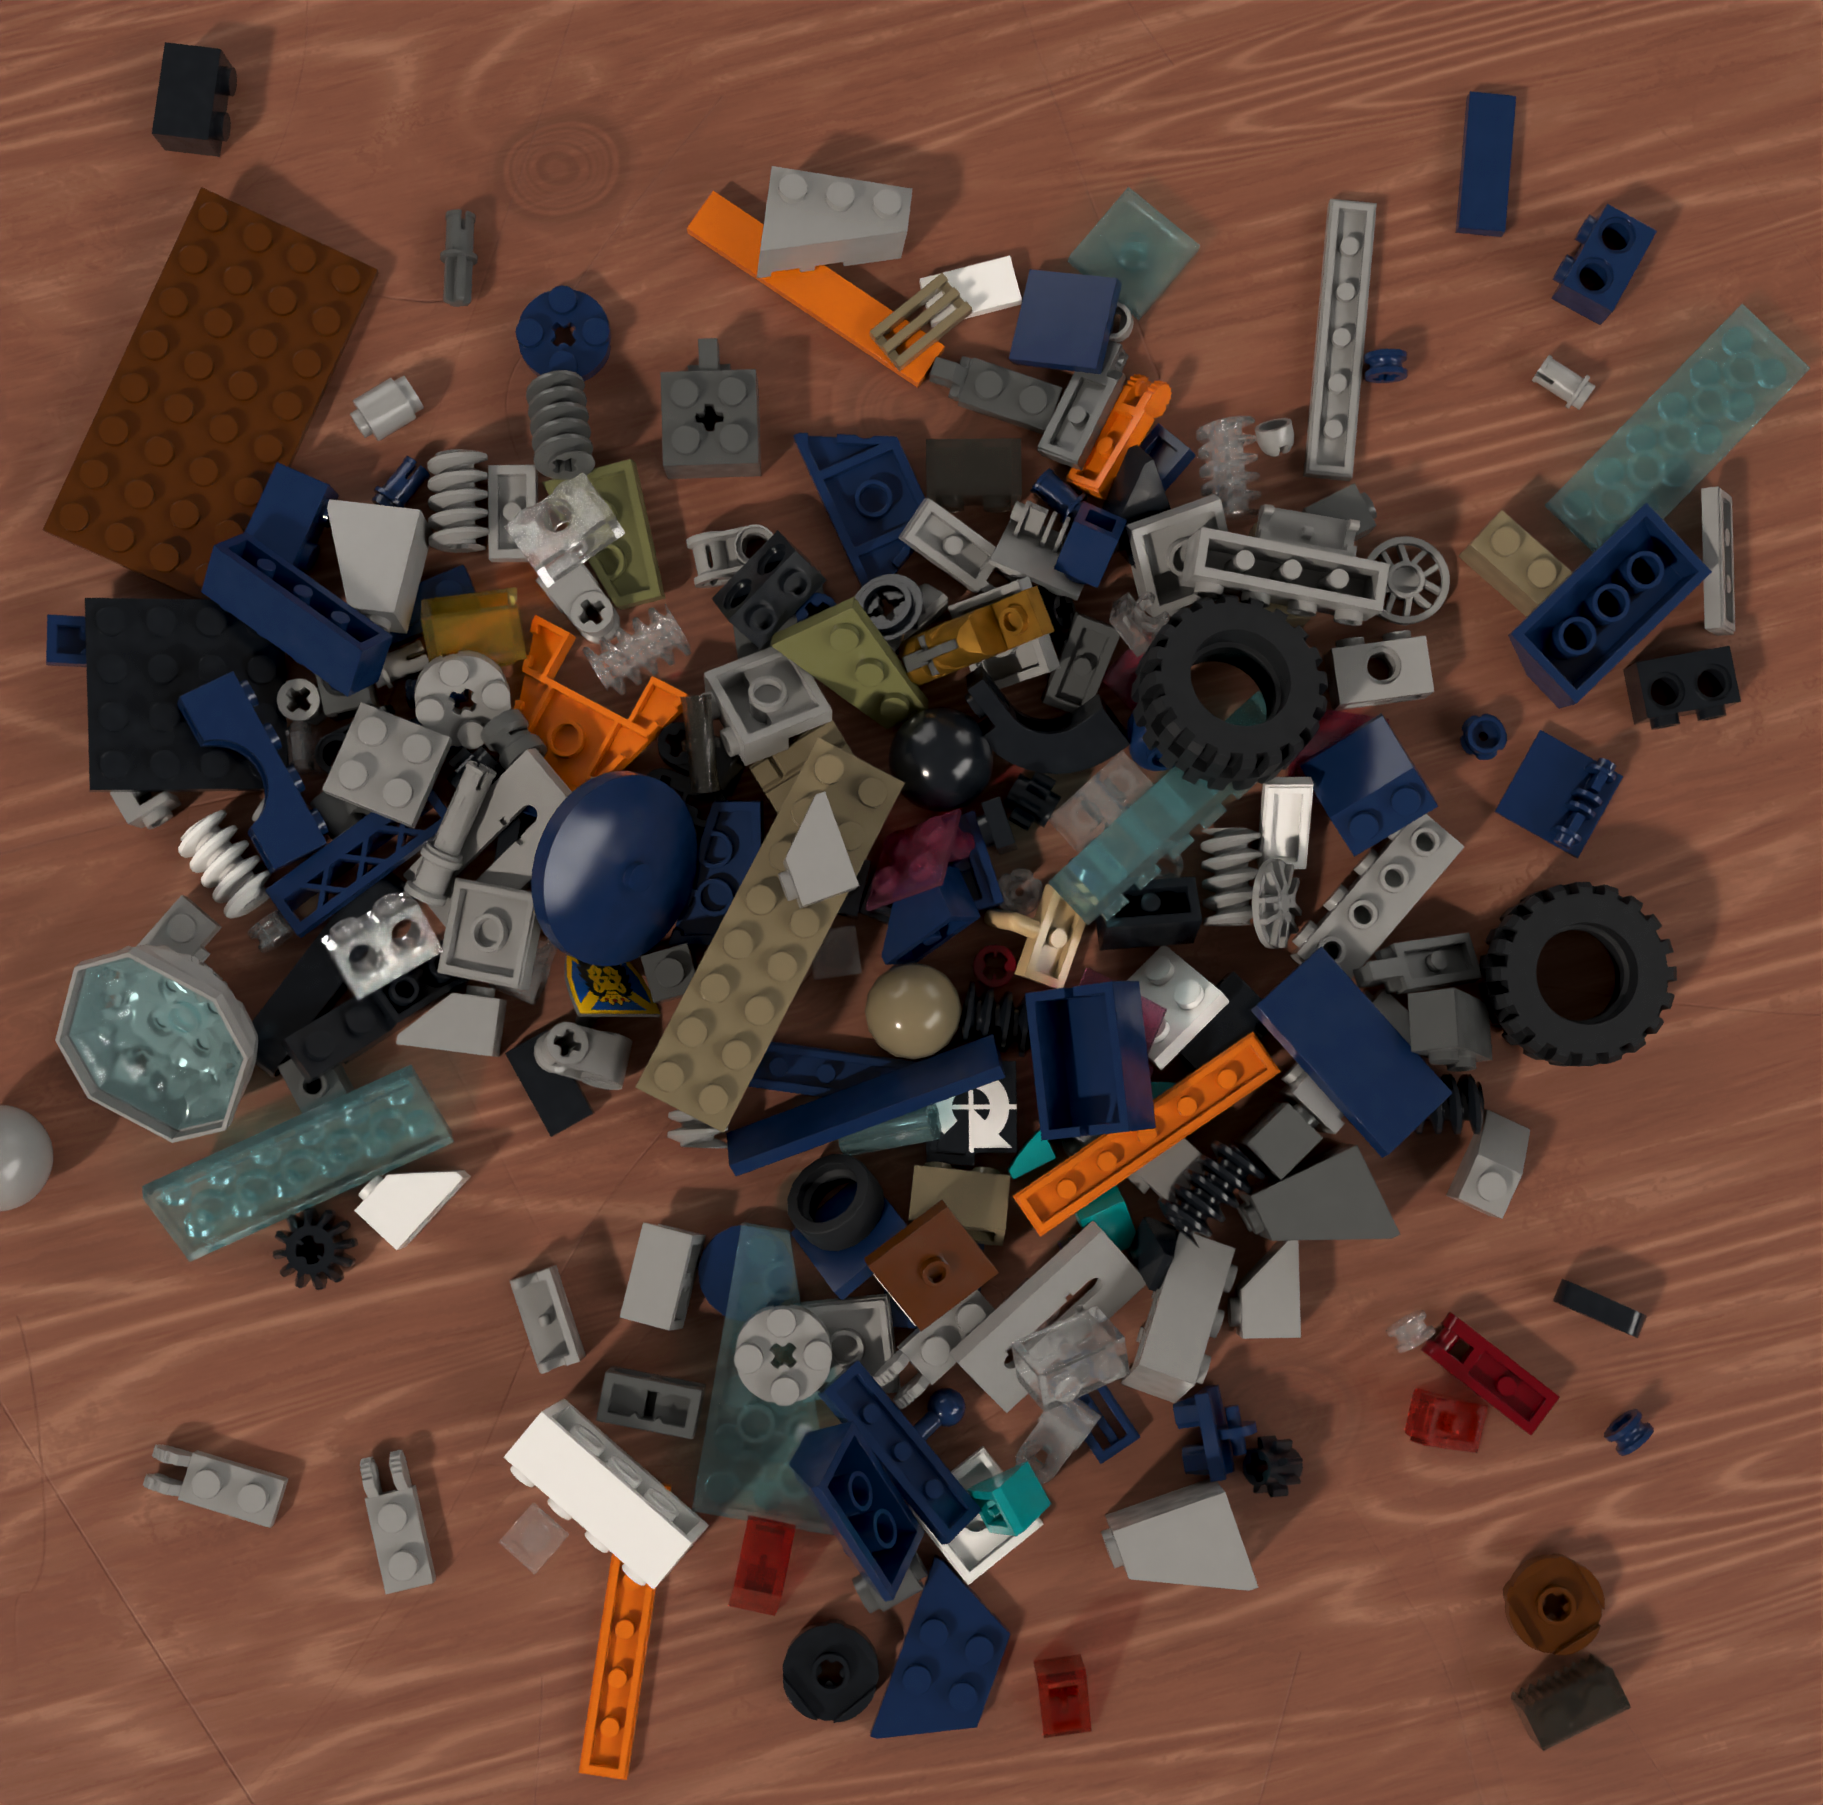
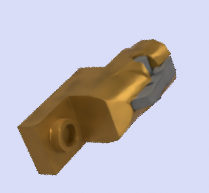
(975, 636)

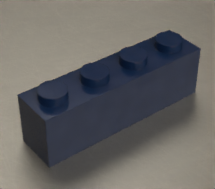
(296, 614)

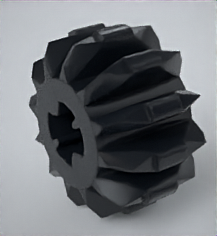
(308, 1264)

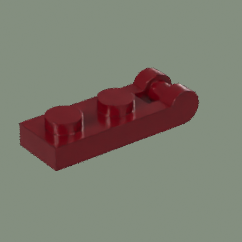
(1492, 1375)

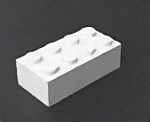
(605, 1493)

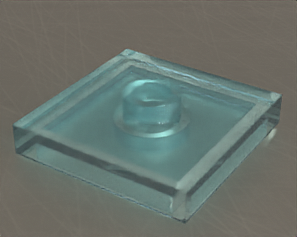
(1136, 248)

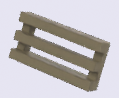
(950, 296)

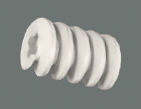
(224, 865)

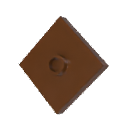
(931, 1265)

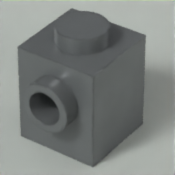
(320, 1091)

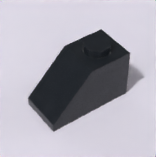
(1135, 494)

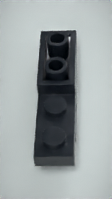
(368, 1021)

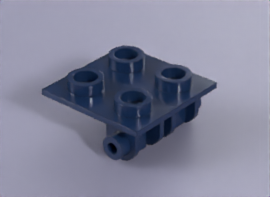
(1559, 793)

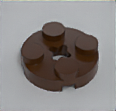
(1581, 1610)

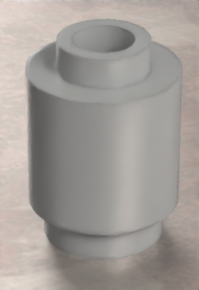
(386, 408)

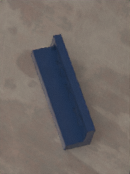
(340, 856)

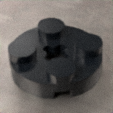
(830, 1700)

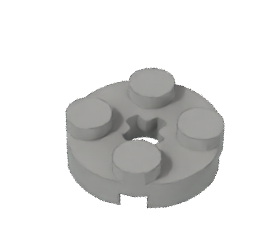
(455, 673)
(783, 1382)

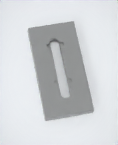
(524, 783)
(1085, 1257)

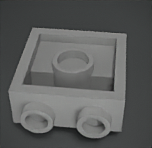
(1160, 551)
(764, 704)

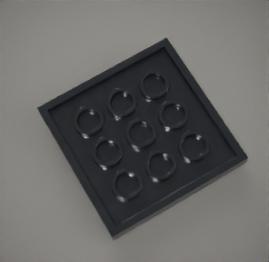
(136, 670)

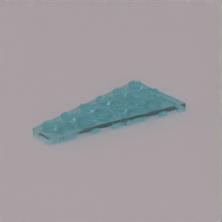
(745, 1437)

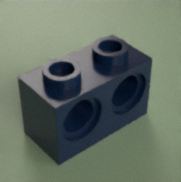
(1607, 267)

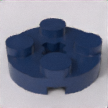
(563, 309)

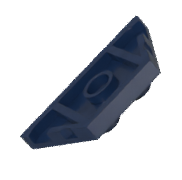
(866, 495)
(943, 1661)

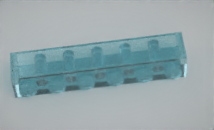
(1144, 834)

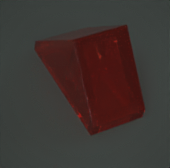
(762, 1565)
(1063, 1695)

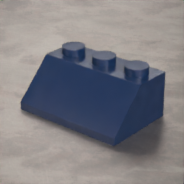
(859, 1504)

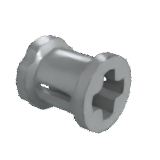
(291, 709)

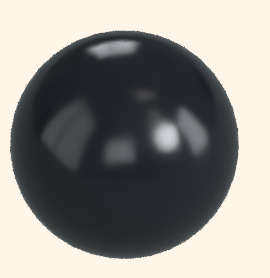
(941, 759)

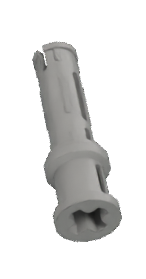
(443, 854)

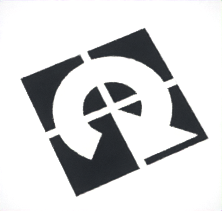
(981, 1118)

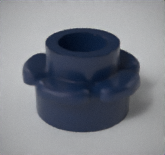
(1492, 728)

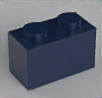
(292, 516)

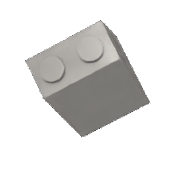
(1181, 1540)

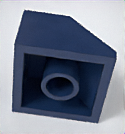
(1368, 785)

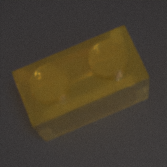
(475, 622)

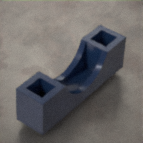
(225, 717)

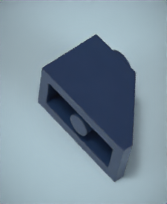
(928, 920)

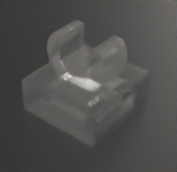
(1133, 624)

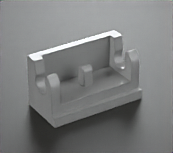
(1307, 530)
(662, 1276)
(548, 1319)

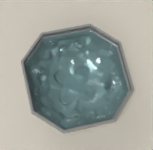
(158, 1040)

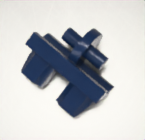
(1214, 1454)

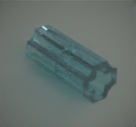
(905, 1130)

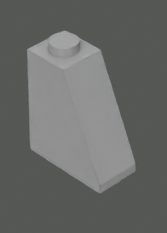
(380, 559)

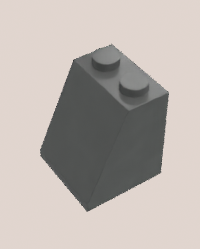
(1320, 1200)

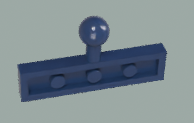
(903, 1448)

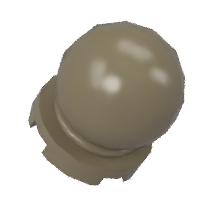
(912, 1010)

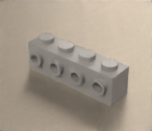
(1285, 575)
(1380, 896)

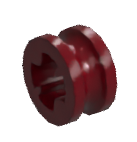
(979, 965)

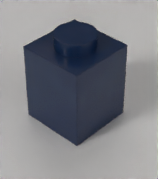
(1090, 545)

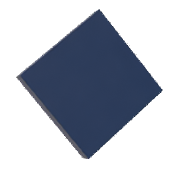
(1065, 321)
(847, 1268)

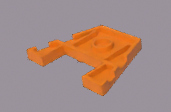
(579, 733)

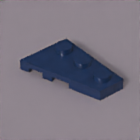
(723, 859)

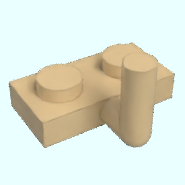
(1050, 938)

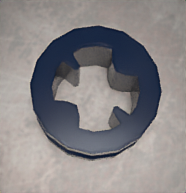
(1385, 365)
(1628, 1432)

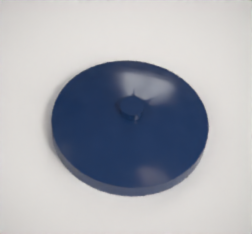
(614, 868)

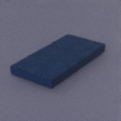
(1351, 1052)

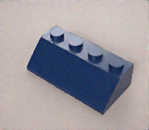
(1606, 607)

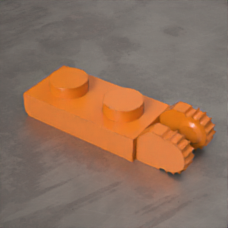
(1124, 428)

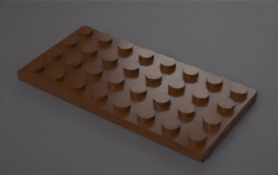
(210, 392)

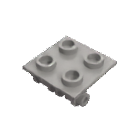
(1033, 549)

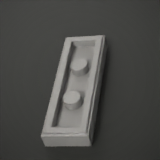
(1719, 558)

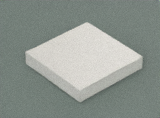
(974, 1547)

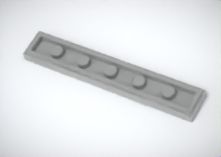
(1340, 340)

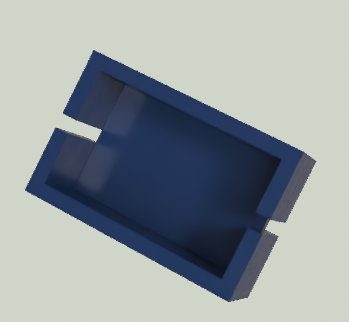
(1090, 1060)

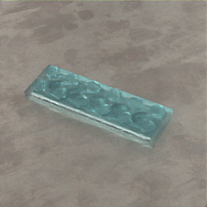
(1681, 429)
(298, 1163)

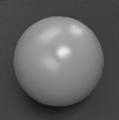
(24, 1157)

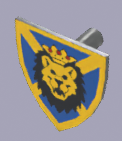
(607, 991)

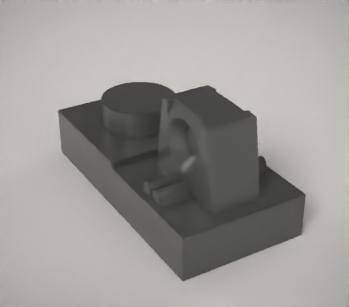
(1082, 663)

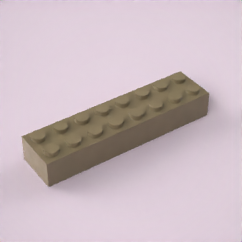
(762, 947)

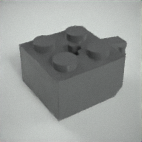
(703, 394)

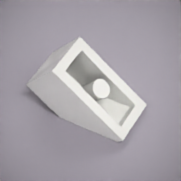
(407, 1202)

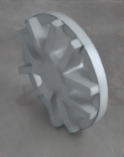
(1408, 579)
(1275, 903)

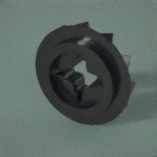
(902, 595)

